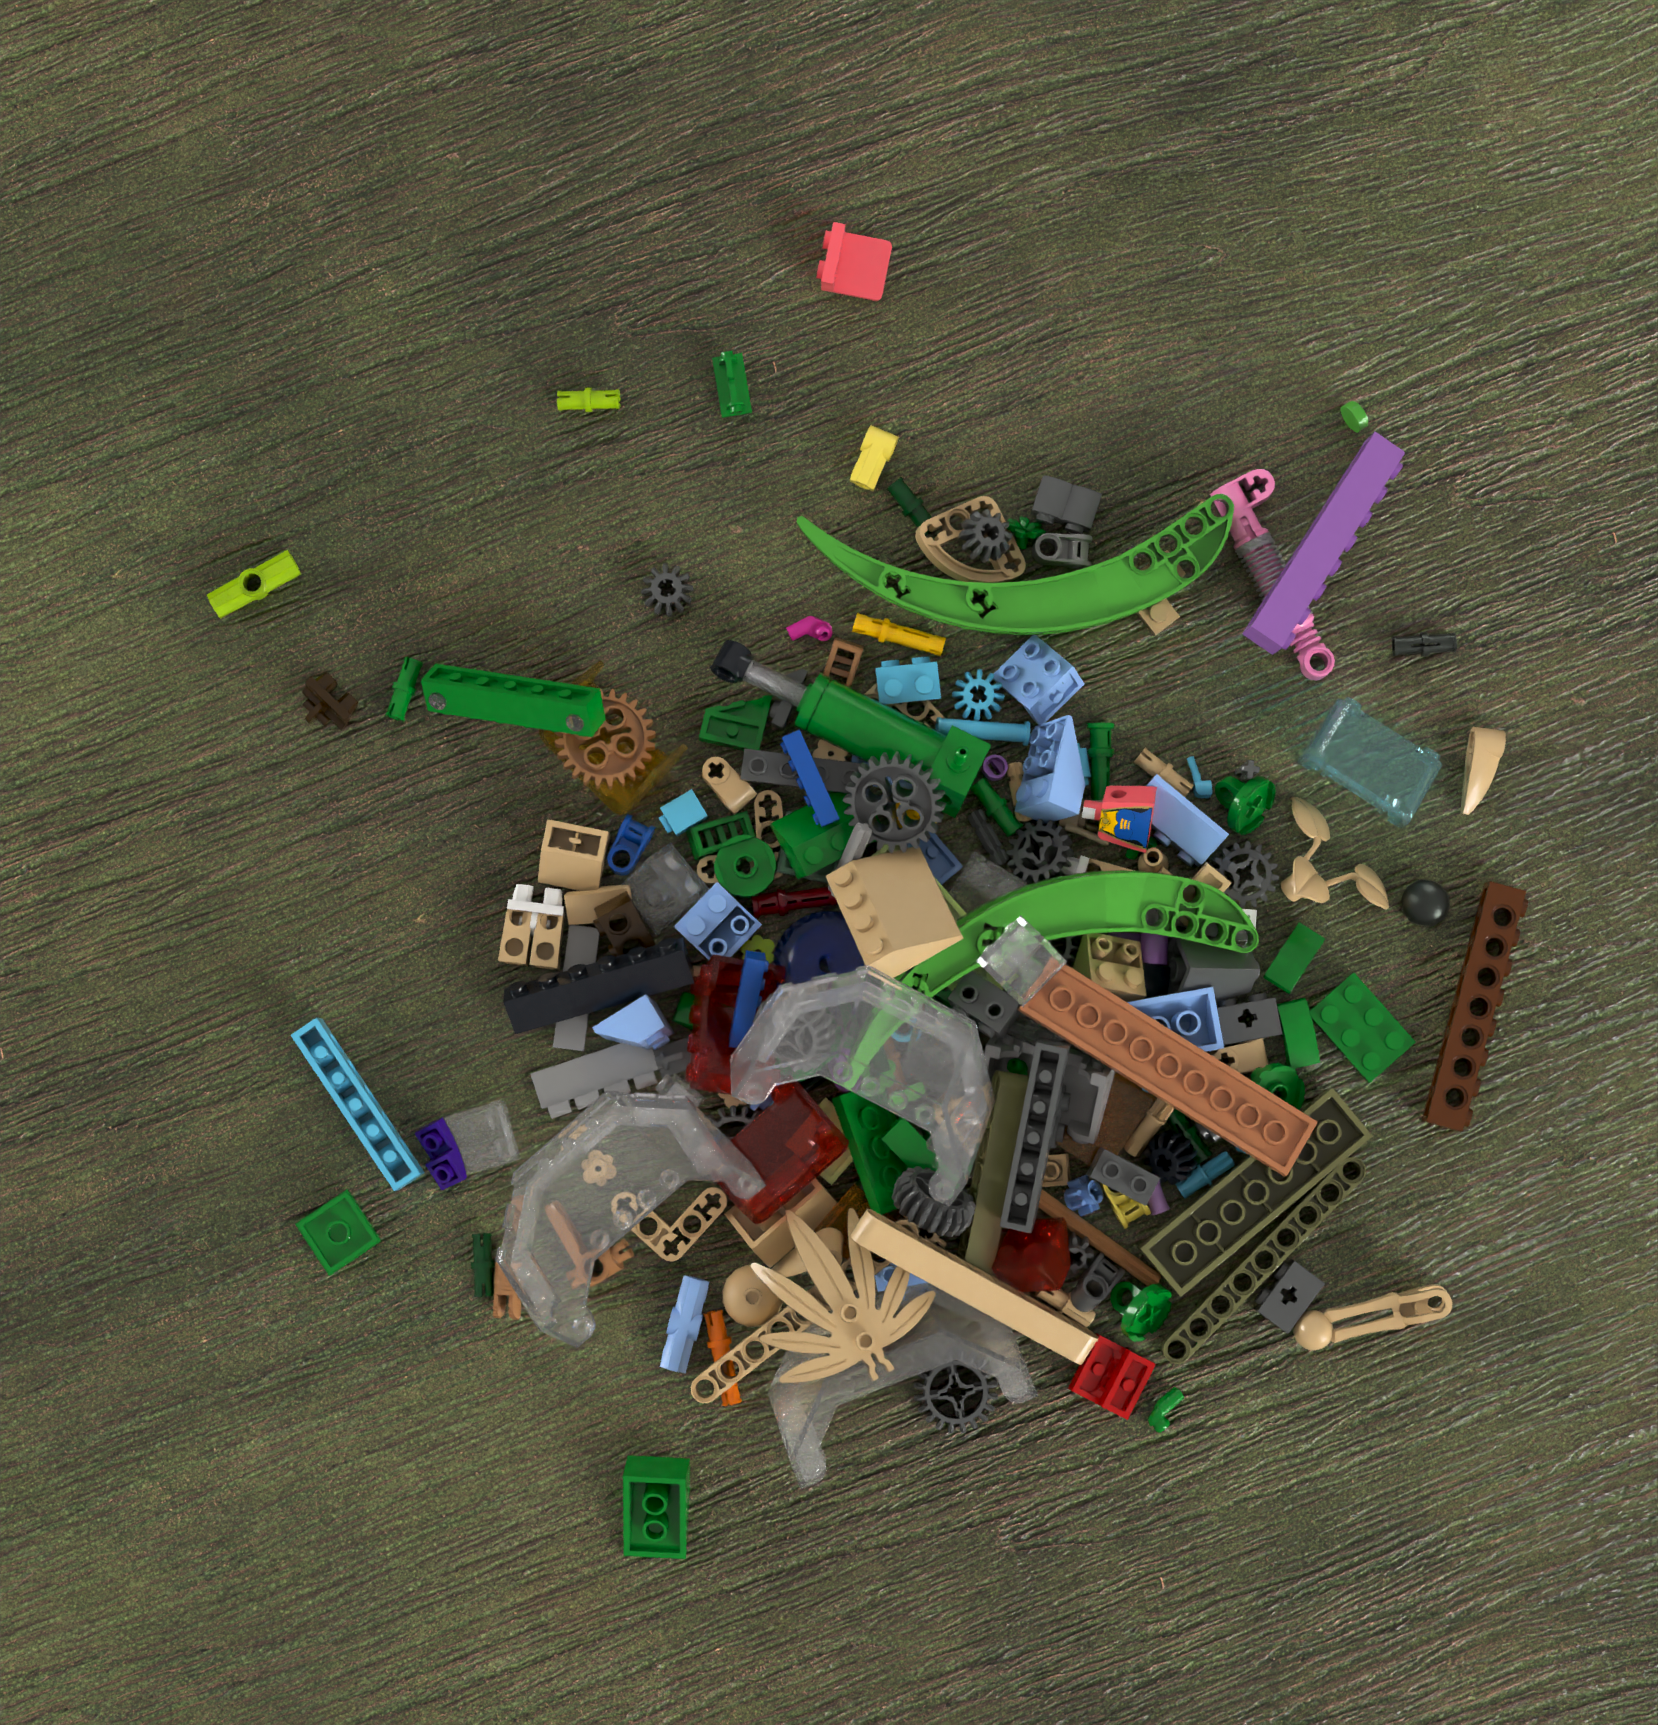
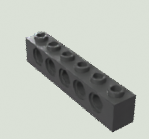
(1035, 1135)

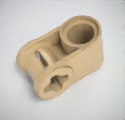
(729, 788)
(1244, 1056)

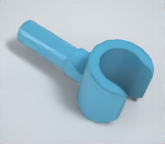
(1201, 789)

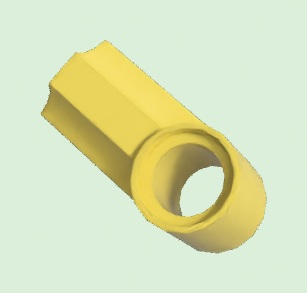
(876, 450)

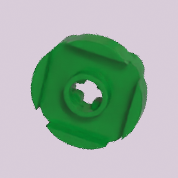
(729, 858)
(1282, 1078)

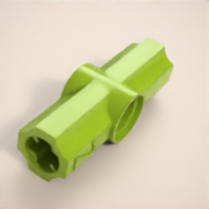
(272, 575)

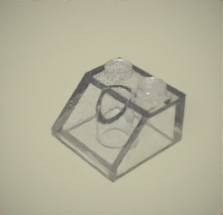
(665, 888)
(1021, 960)

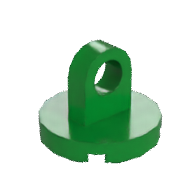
(1247, 801)
(1146, 1310)

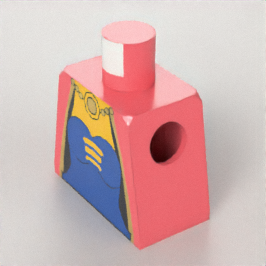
(1124, 815)

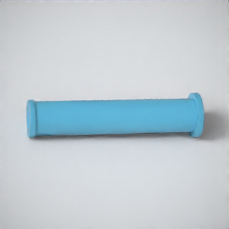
(988, 730)

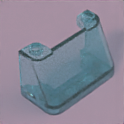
(1371, 761)

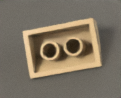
(773, 1238)

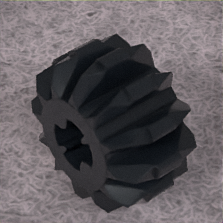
(1170, 1157)

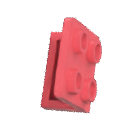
(854, 264)

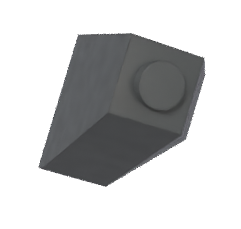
(1204, 966)

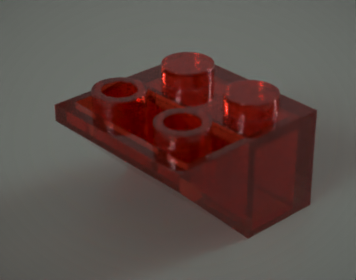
(1036, 1258)

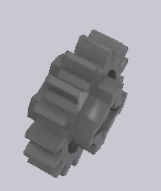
(1028, 851)
(1258, 881)

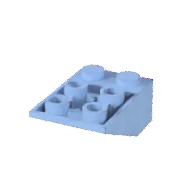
(1052, 773)

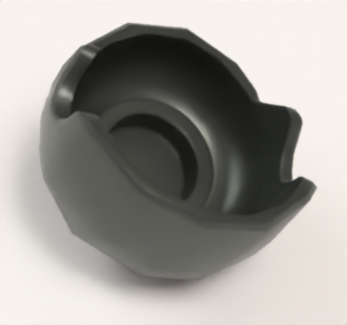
(1425, 903)

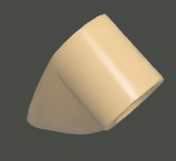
(1482, 759)
(792, 1264)

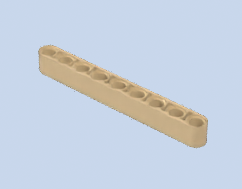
(973, 1286)
(795, 1324)

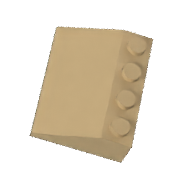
(894, 909)

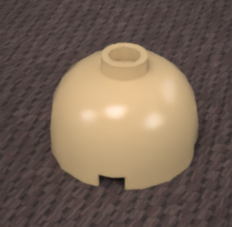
(749, 1299)

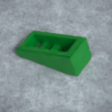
(694, 831)

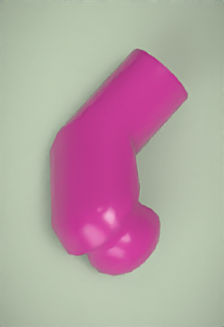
(811, 626)

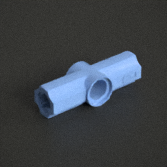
(684, 1324)

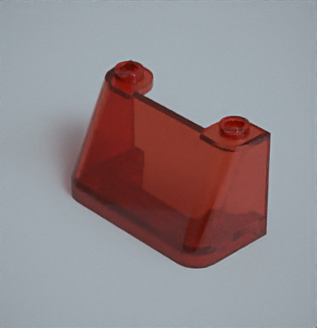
(787, 1148)

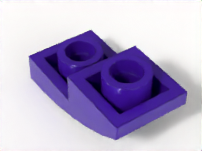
(445, 1158)

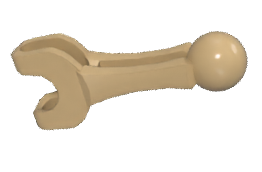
(1315, 1328)

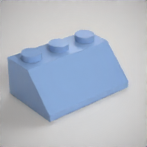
(1183, 825)
(1188, 1014)

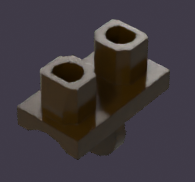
(324, 706)

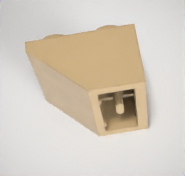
(573, 856)
(1112, 964)

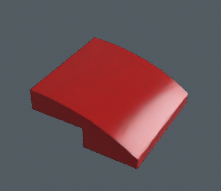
(1112, 1377)

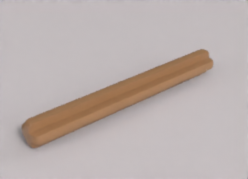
(1099, 1240)

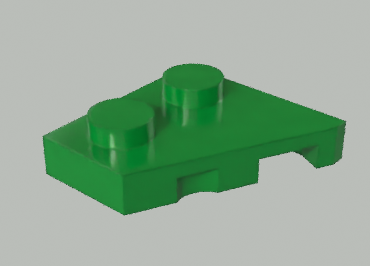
(736, 725)

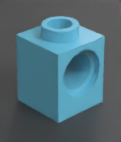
(682, 813)

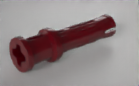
(781, 906)

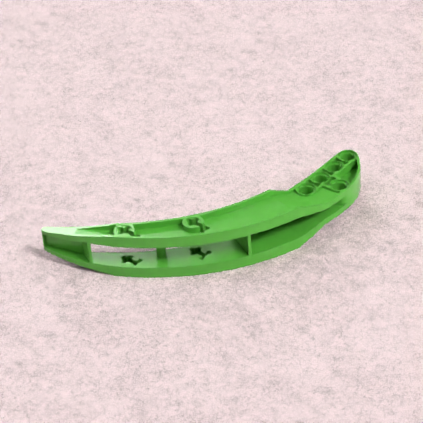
(1051, 603)
(1088, 905)

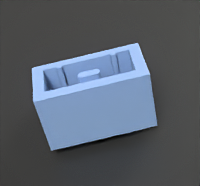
(717, 924)

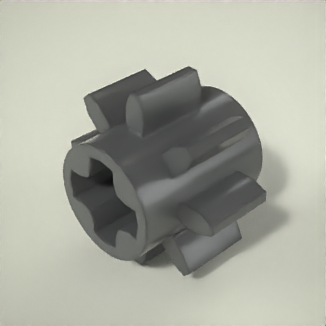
(1079, 1260)

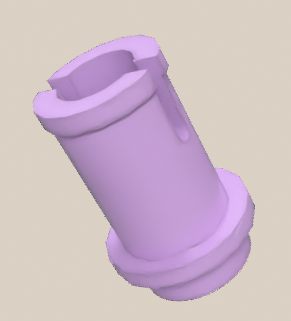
(1157, 1201)

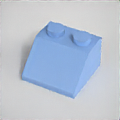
(637, 1025)

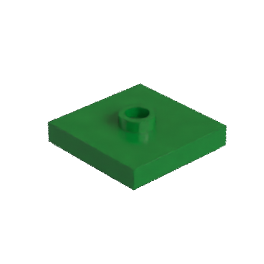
(338, 1232)

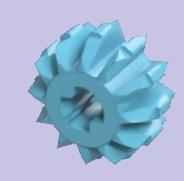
(989, 695)

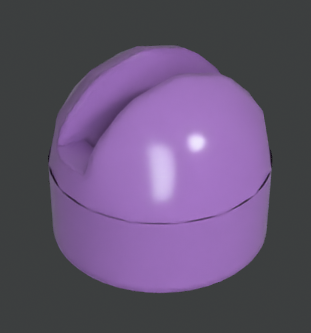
(998, 764)

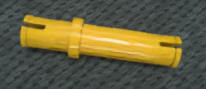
(898, 634)

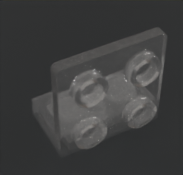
(484, 1136)

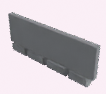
(587, 1074)

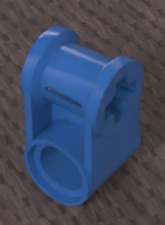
(630, 843)

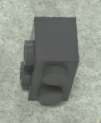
(984, 1004)

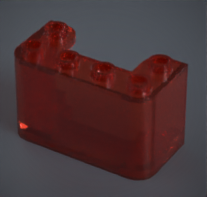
(712, 1016)

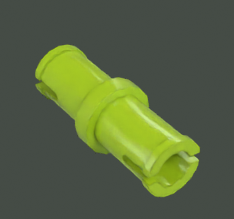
(588, 399)

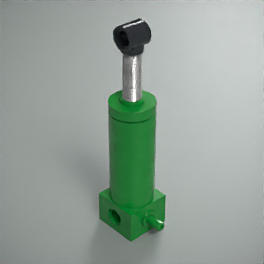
(864, 724)

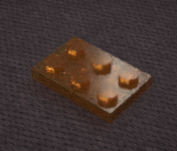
(1121, 1116)

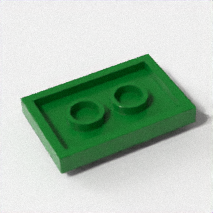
(1361, 1027)

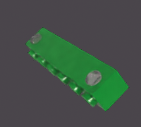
(513, 700)

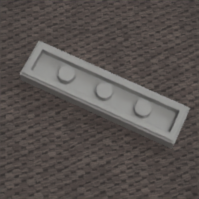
(580, 949)

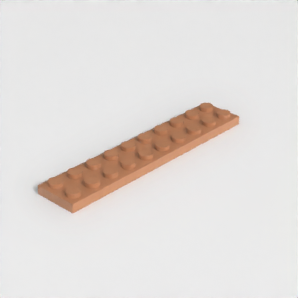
(1171, 1068)

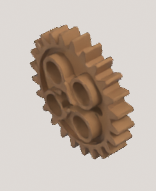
(616, 764)

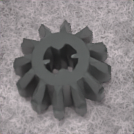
(989, 546)
(678, 585)

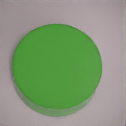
(1354, 416)

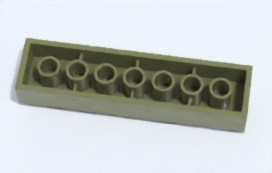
(1250, 1198)

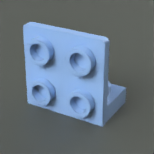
(1039, 679)

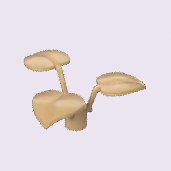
(1306, 882)

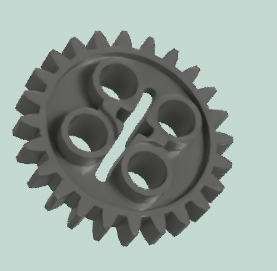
(921, 798)

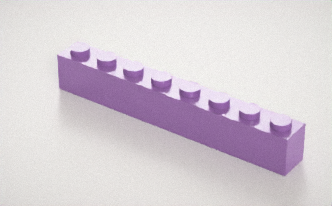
(1324, 543)

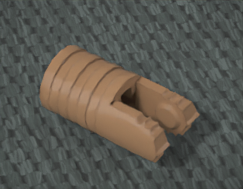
(501, 1289)

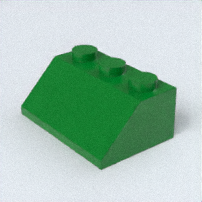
(809, 845)

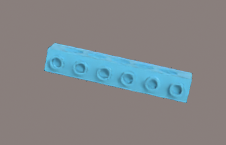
(357, 1104)

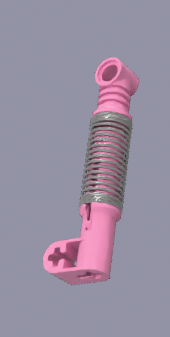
(1257, 550)

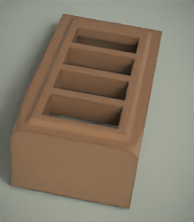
(848, 646)

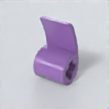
(1153, 946)

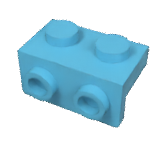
(908, 682)

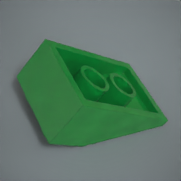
(656, 1506)

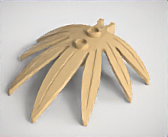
(855, 1323)

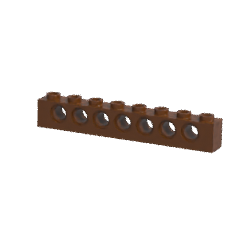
(1437, 1110)

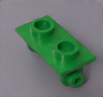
(731, 384)

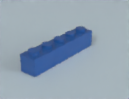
(809, 779)
(748, 995)

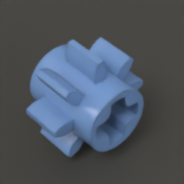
(1083, 1195)

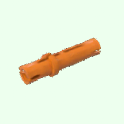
(719, 1346)

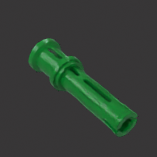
(1100, 754)

